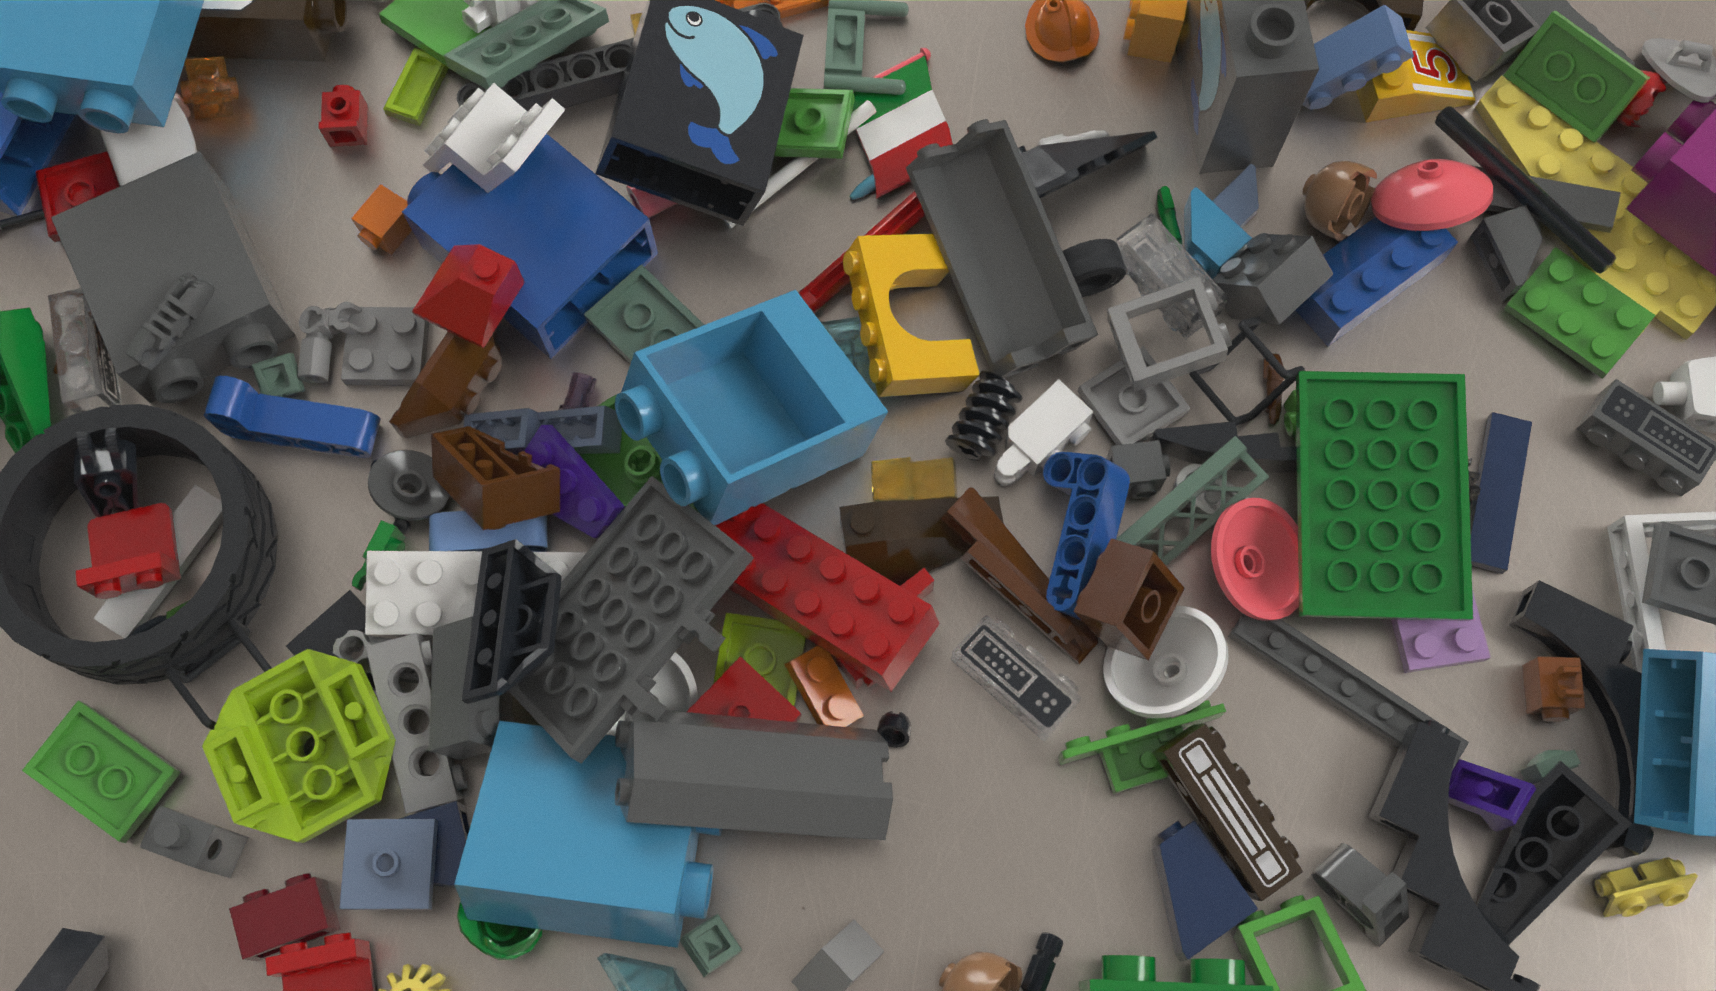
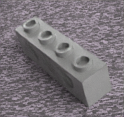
(387, 664)

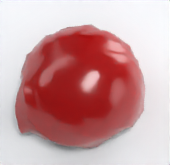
(1643, 100)

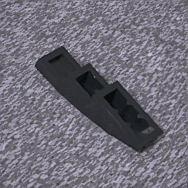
(1202, 441)

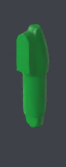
(1167, 212)

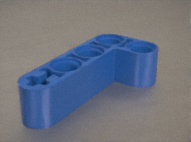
(288, 422)
(1097, 491)

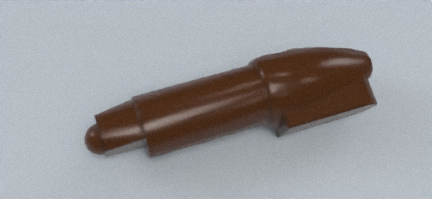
(1272, 381)

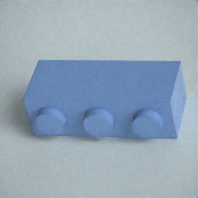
(1357, 55)

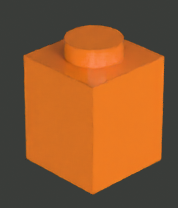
(382, 220)

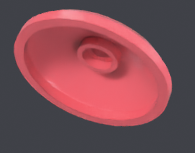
(1432, 195)
(1257, 558)

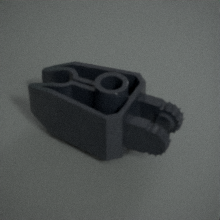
(106, 472)

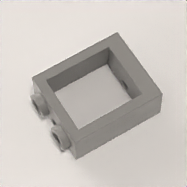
(1144, 377)

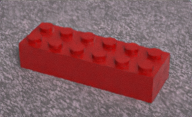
(829, 596)

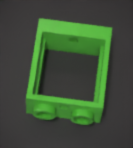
(1293, 911)

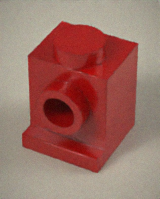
(344, 117)

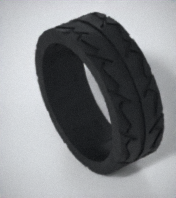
(42, 479)

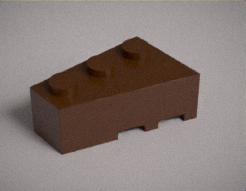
(491, 481)

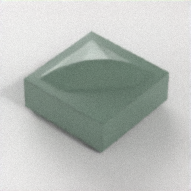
(278, 376)
(1545, 761)
(710, 945)

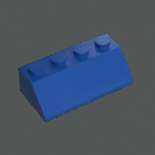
(1370, 272)

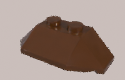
(448, 386)

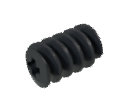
(982, 416)

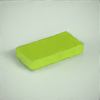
(415, 88)

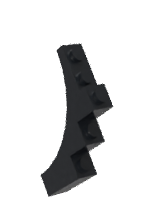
(1601, 641)

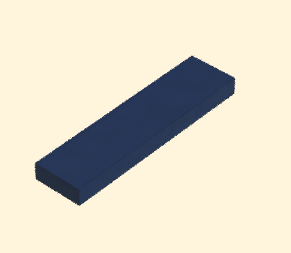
(1500, 484)

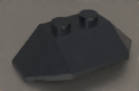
(511, 620)

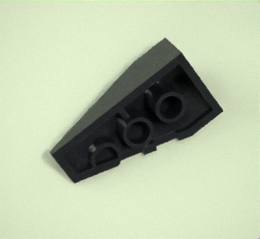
(1066, 162)

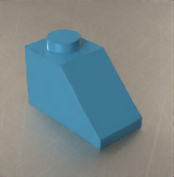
(1211, 234)

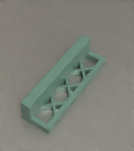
(1186, 493)

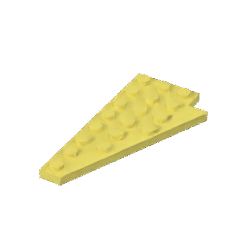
(1645, 263)

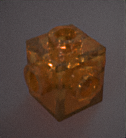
(209, 88)

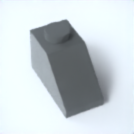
(1508, 248)

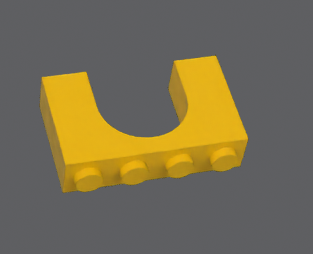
(897, 359)

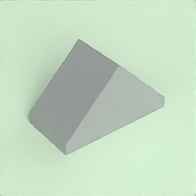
(839, 961)

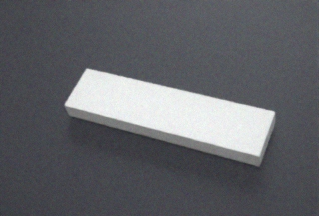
(193, 525)

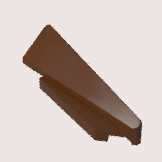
(1014, 574)

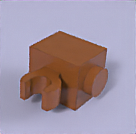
(1553, 687)

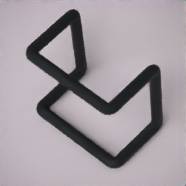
(1247, 327)
(178, 678)

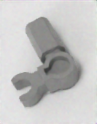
(320, 327)

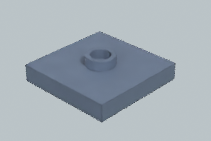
(389, 864)

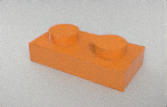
(823, 688)

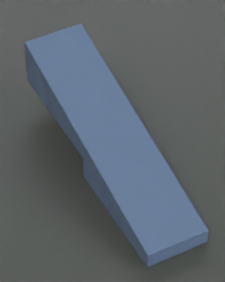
(585, 429)

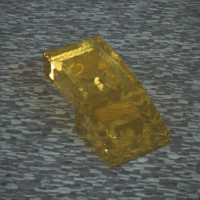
(913, 480)

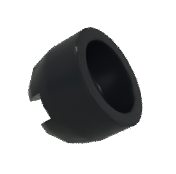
(895, 721)

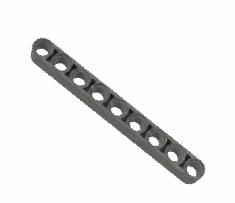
(568, 71)

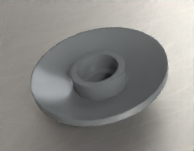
(410, 472)

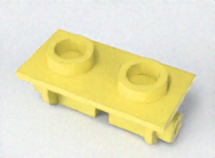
(1662, 883)

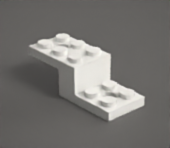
(491, 136)

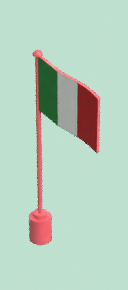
(888, 137)

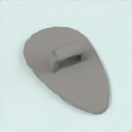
(1684, 66)

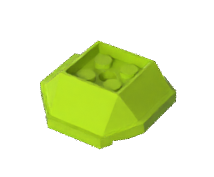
(262, 741)

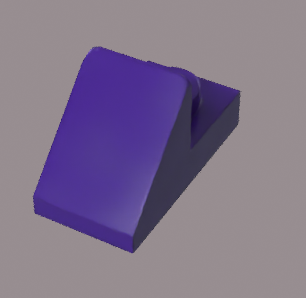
(1489, 793)

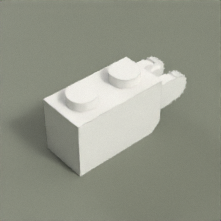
(1041, 432)

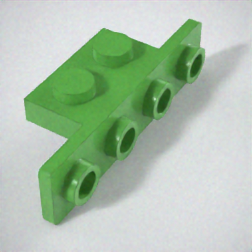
(1129, 753)

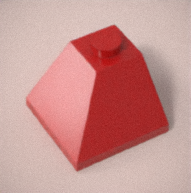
(470, 293)

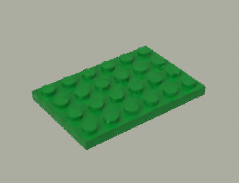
(1383, 496)

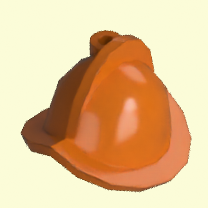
(1061, 29)

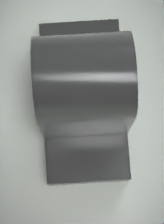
(1364, 892)

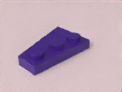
(583, 495)

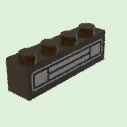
(1228, 810)

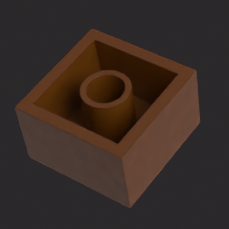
(1129, 598)

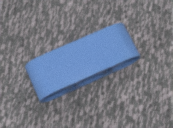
(461, 533)

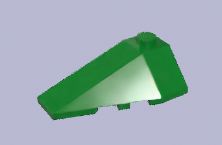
(22, 377)

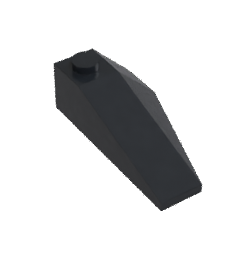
(1547, 850)

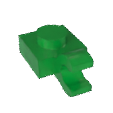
(386, 538)

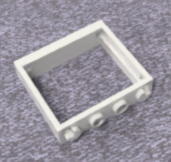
(1631, 564)

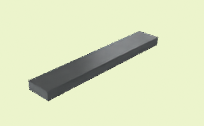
(1332, 679)

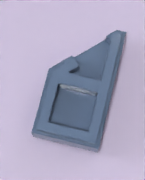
(1240, 197)

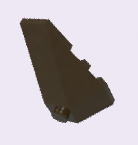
(903, 535)

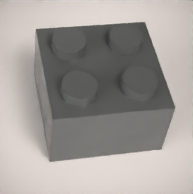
(1272, 277)

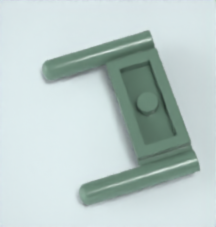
(846, 42)

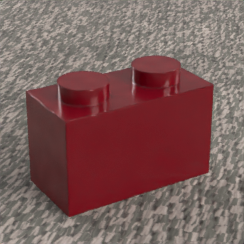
(284, 917)

